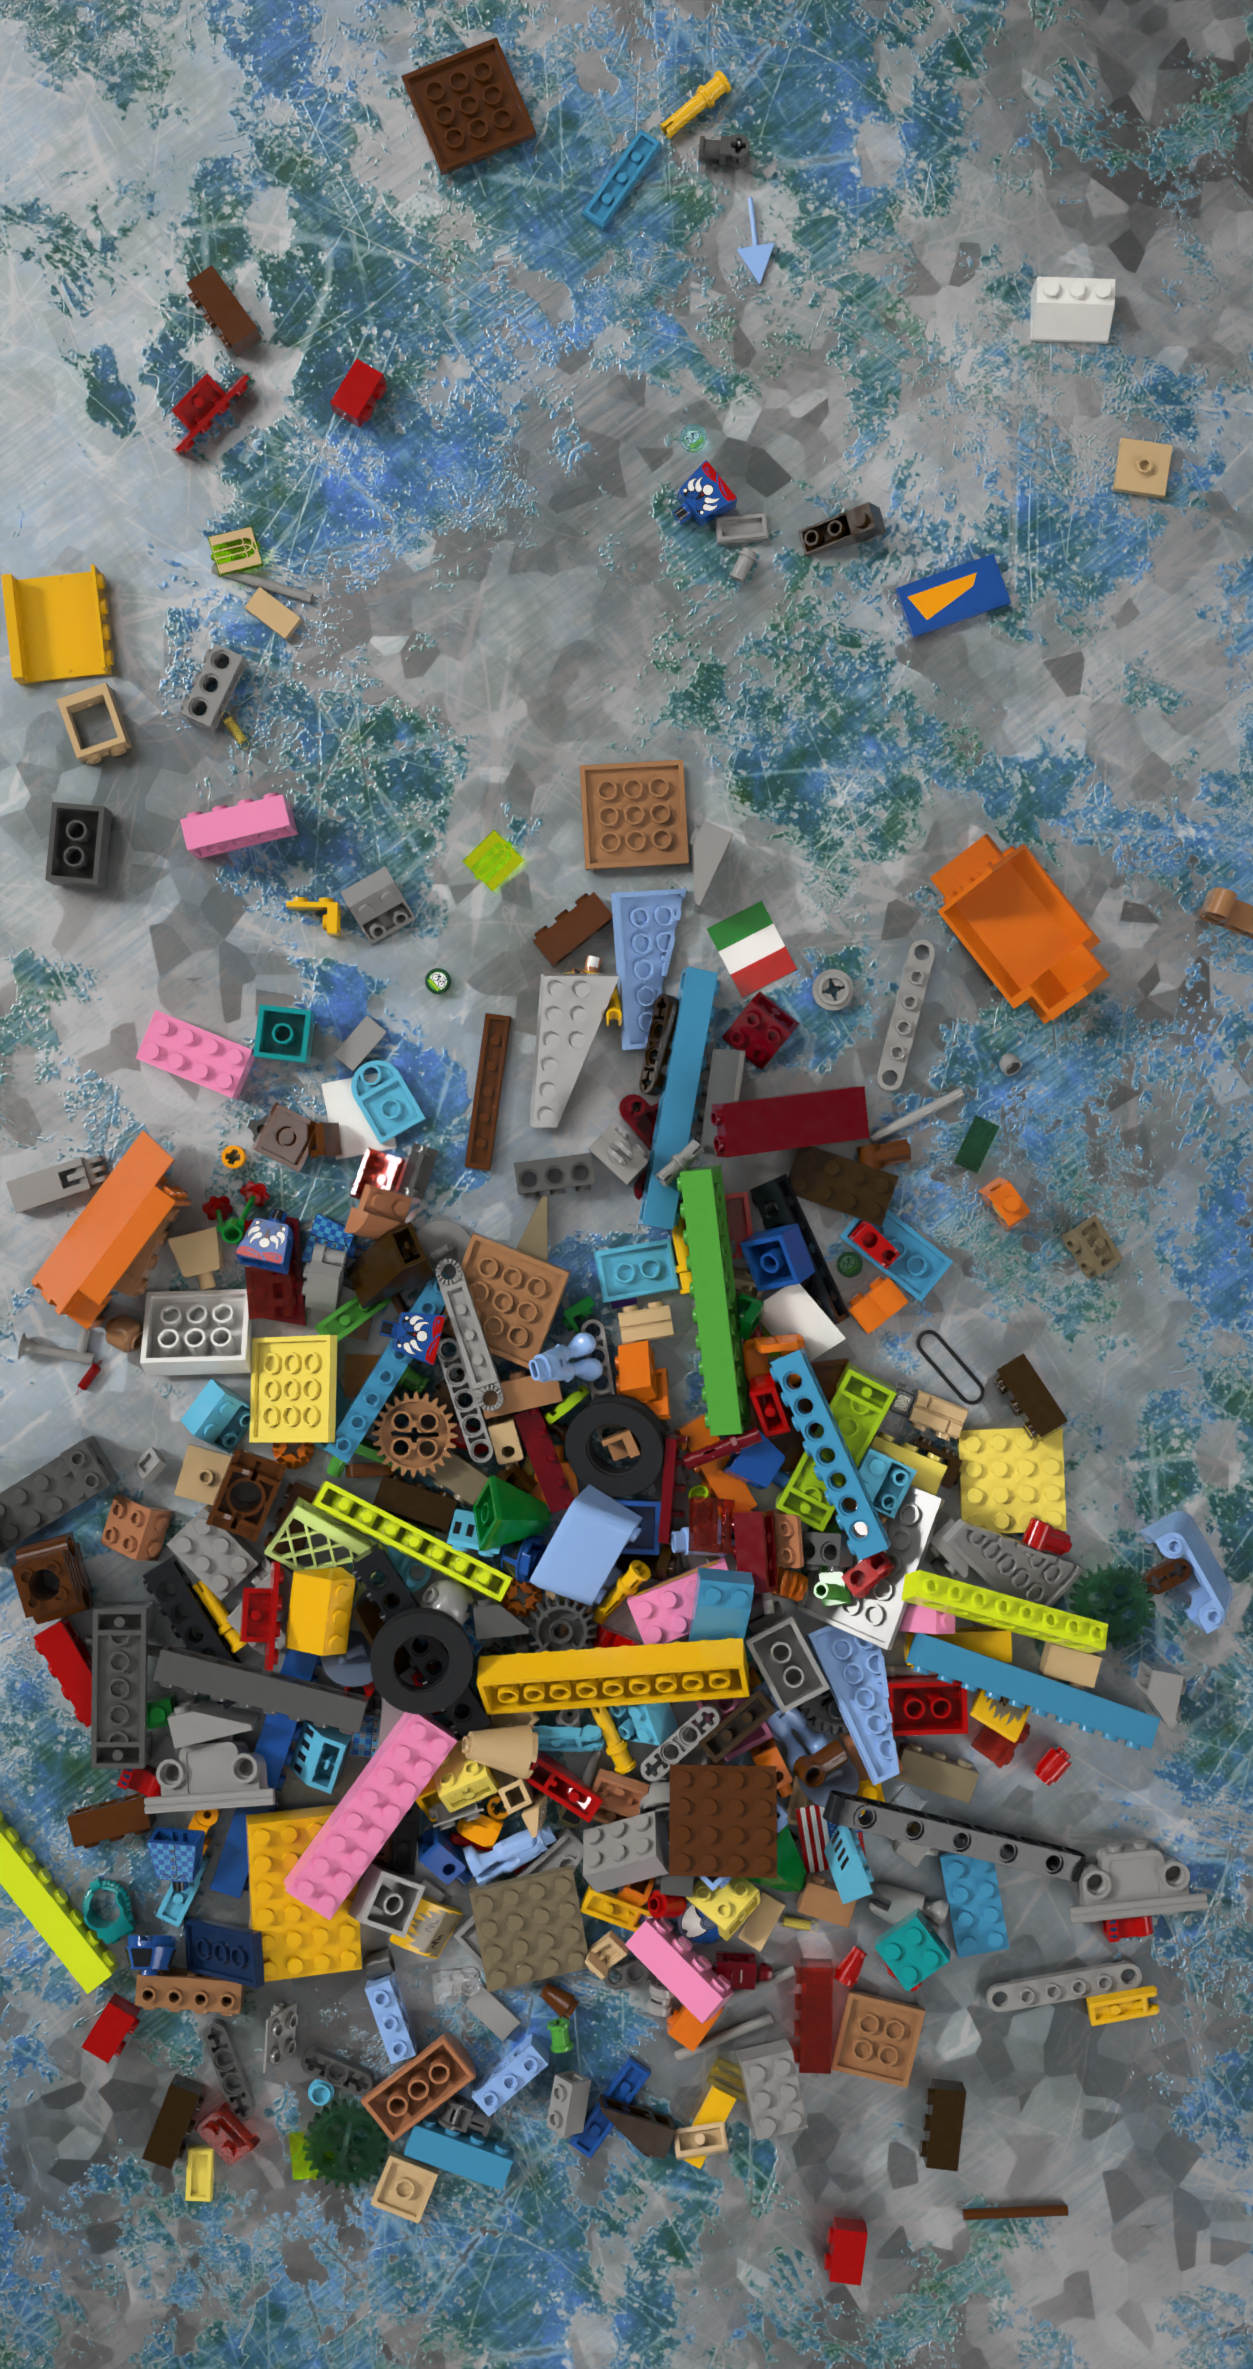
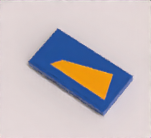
(952, 596)

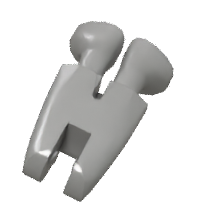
(903, 1903)

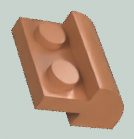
(377, 1213)
(620, 1796)

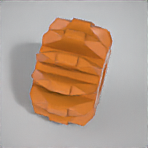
(791, 1584)

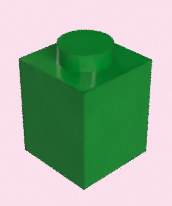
(159, 1708)

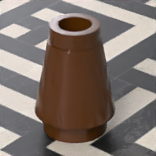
(559, 2000)

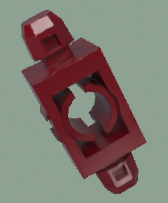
(741, 1969)

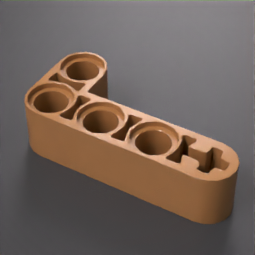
(1227, 912)

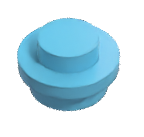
(320, 2092)

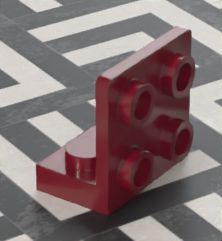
(760, 1030)

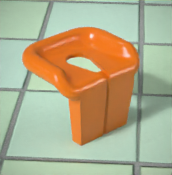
(758, 1349)

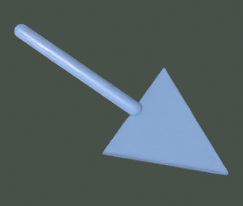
(756, 256)

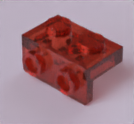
(377, 1170)
(997, 1747)

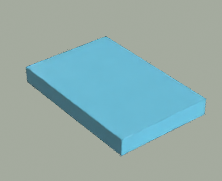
(636, 1270)

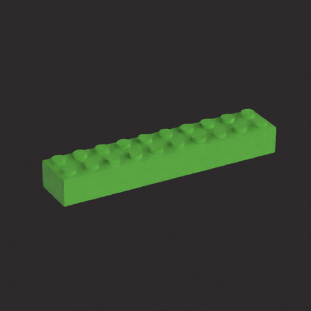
(714, 1299)

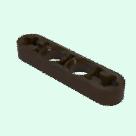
(664, 1016)

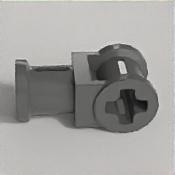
(725, 150)
(464, 2116)

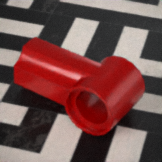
(1044, 1536)

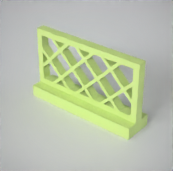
(330, 1527)

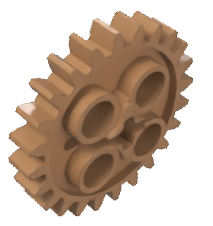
(415, 1458)

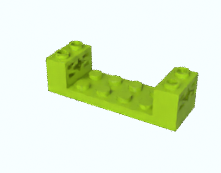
(858, 1410)

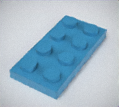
(919, 1261)
(973, 1905)

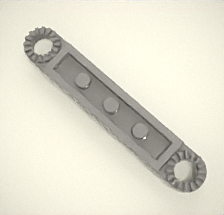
(905, 1015)
(470, 1335)
(1063, 1986)

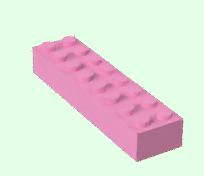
(369, 1812)

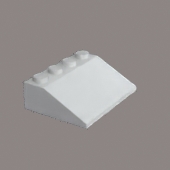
(196, 1333)

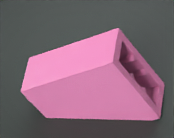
(926, 1620)

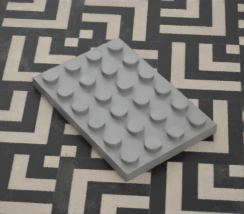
(881, 1611)

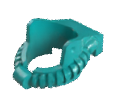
(113, 1929)

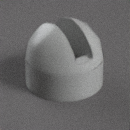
(1010, 1064)

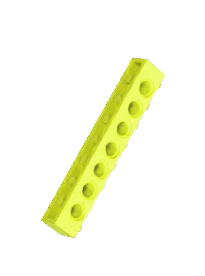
(411, 1541)
(1004, 1611)

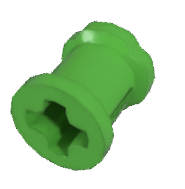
(413, 1380)
(560, 2035)

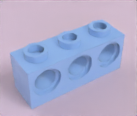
(392, 2017)
(510, 2074)

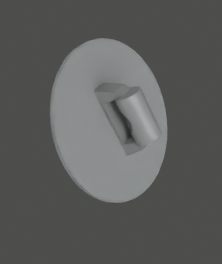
(444, 1241)

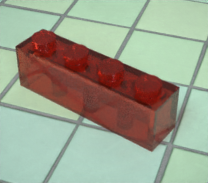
(815, 2015)

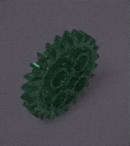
(1104, 1582)
(322, 2139)

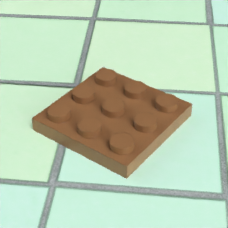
(877, 2038)

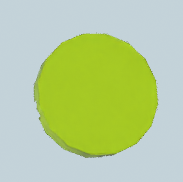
(567, 1403)

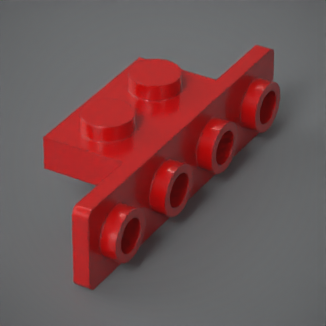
(201, 405)
(260, 1615)

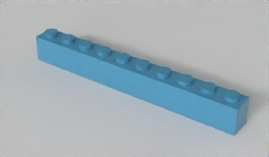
(679, 1094)
(1032, 1690)

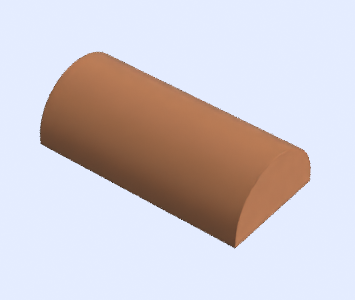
(420, 2086)

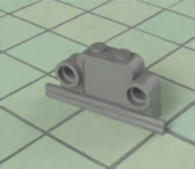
(212, 1778)
(1134, 1883)

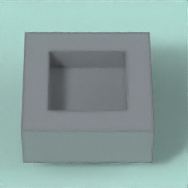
(150, 1465)

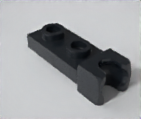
(405, 1843)

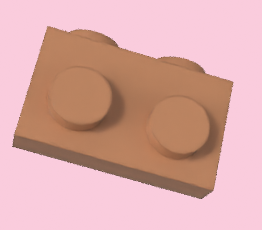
(136, 1529)
(788, 1540)

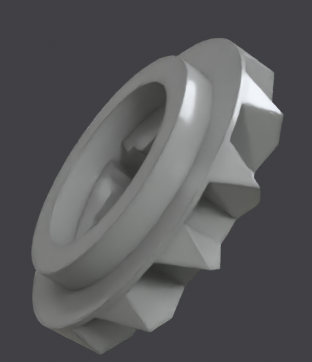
(839, 980)

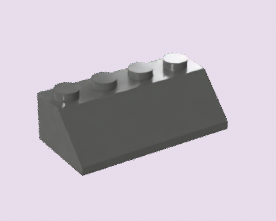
(722, 1086)

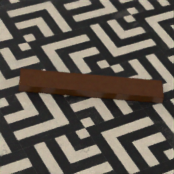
(488, 1091)

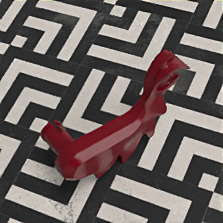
(641, 1120)

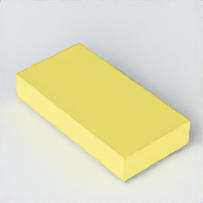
(200, 2173)

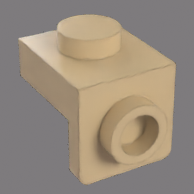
(605, 1954)

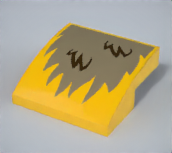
(999, 1715)
(429, 1928)

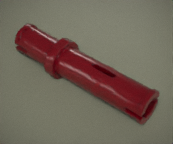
(712, 1452)

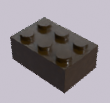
(1029, 1398)

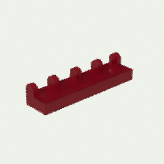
(544, 1459)
(670, 1486)

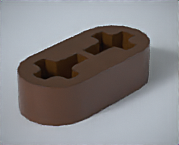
(368, 1470)
(1170, 1580)

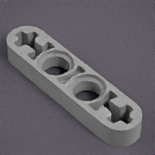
(679, 1740)

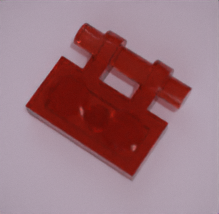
(262, 1293)

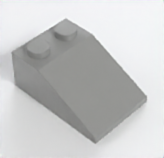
(708, 851)
(207, 1720)

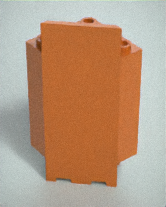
(1019, 927)
(110, 1233)

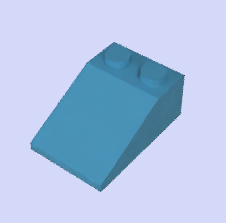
(721, 1604)

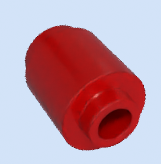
(1053, 1765)
(666, 1905)

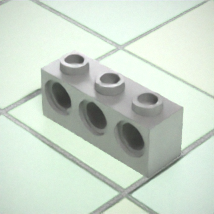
(217, 700)

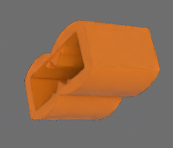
(876, 1304)

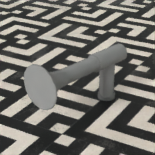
(78, 1355)

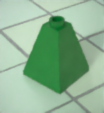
(507, 1514)
(790, 1867)

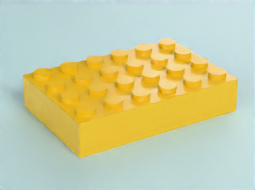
(293, 1934)

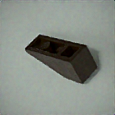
(644, 2128)

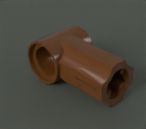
(884, 1154)
(821, 1763)

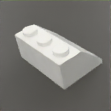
(1072, 309)

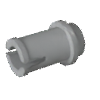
(743, 564)

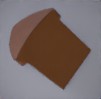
(327, 1140)

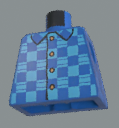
(332, 1234)
(176, 1855)

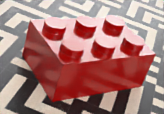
(927, 1706)

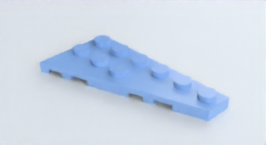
(643, 949)
(861, 1692)

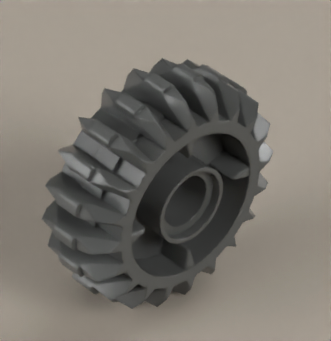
(561, 1613)

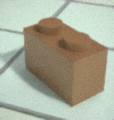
(822, 1900)

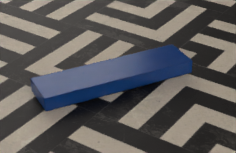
(623, 2088)

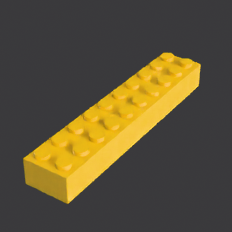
(614, 1676)

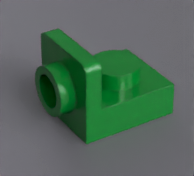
(580, 1308)
(750, 1315)

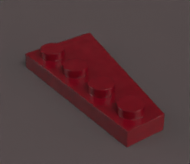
(297, 1270)

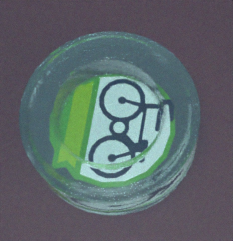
(693, 438)

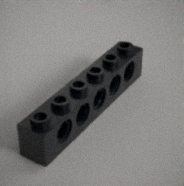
(790, 1212)
(172, 1572)

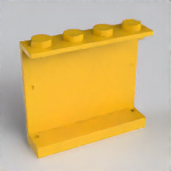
(57, 626)

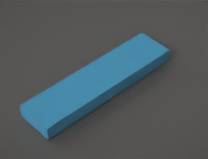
(621, 179)

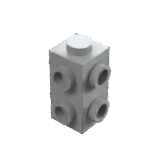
(568, 2103)

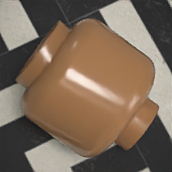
(124, 1333)

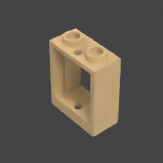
(85, 699)

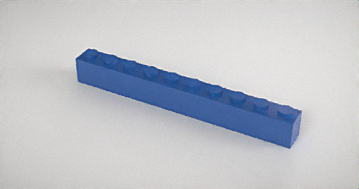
(275, 1746)

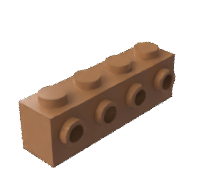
(135, 1277)
(188, 1990)

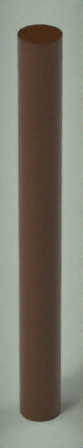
(1015, 2212)

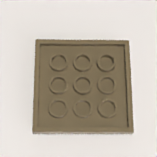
(529, 1928)

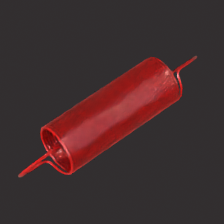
(89, 1377)

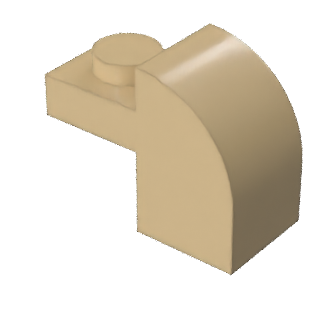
(514, 1791)

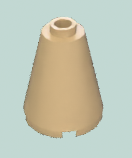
(503, 1749)

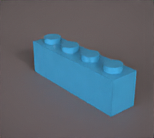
(460, 2152)

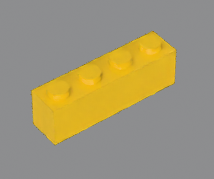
(983, 1640)

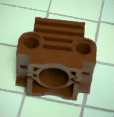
(241, 1516)
(65, 1559)

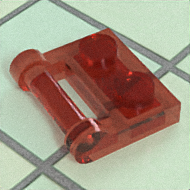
(704, 1525)
(226, 2134)

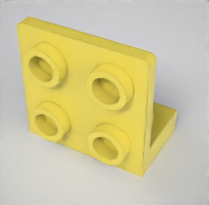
(462, 1780)
(728, 1905)

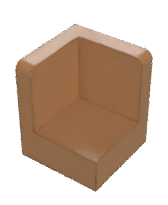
(622, 1444)

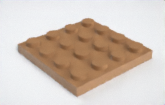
(634, 815)
(512, 1296)

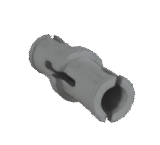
(679, 1163)

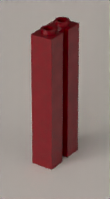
(790, 1121)

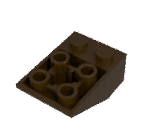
(390, 1266)

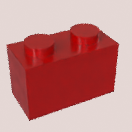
(359, 393)
(769, 1406)
(111, 2027)
(846, 2251)

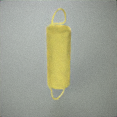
(235, 730)
(796, 1923)

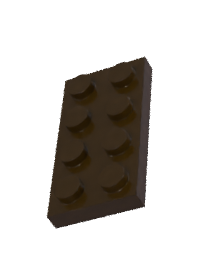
(842, 1184)

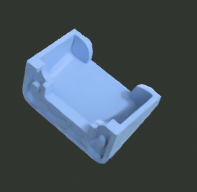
(1180, 1536)
(586, 1547)

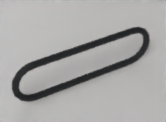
(942, 1374)

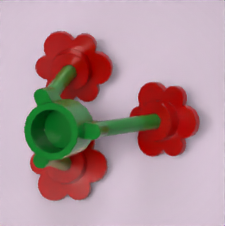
(219, 1208)

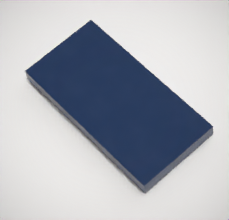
(224, 1951)

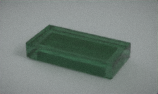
(976, 1144)

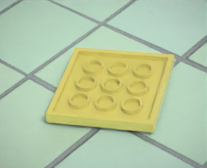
(293, 1389)
(1011, 1479)

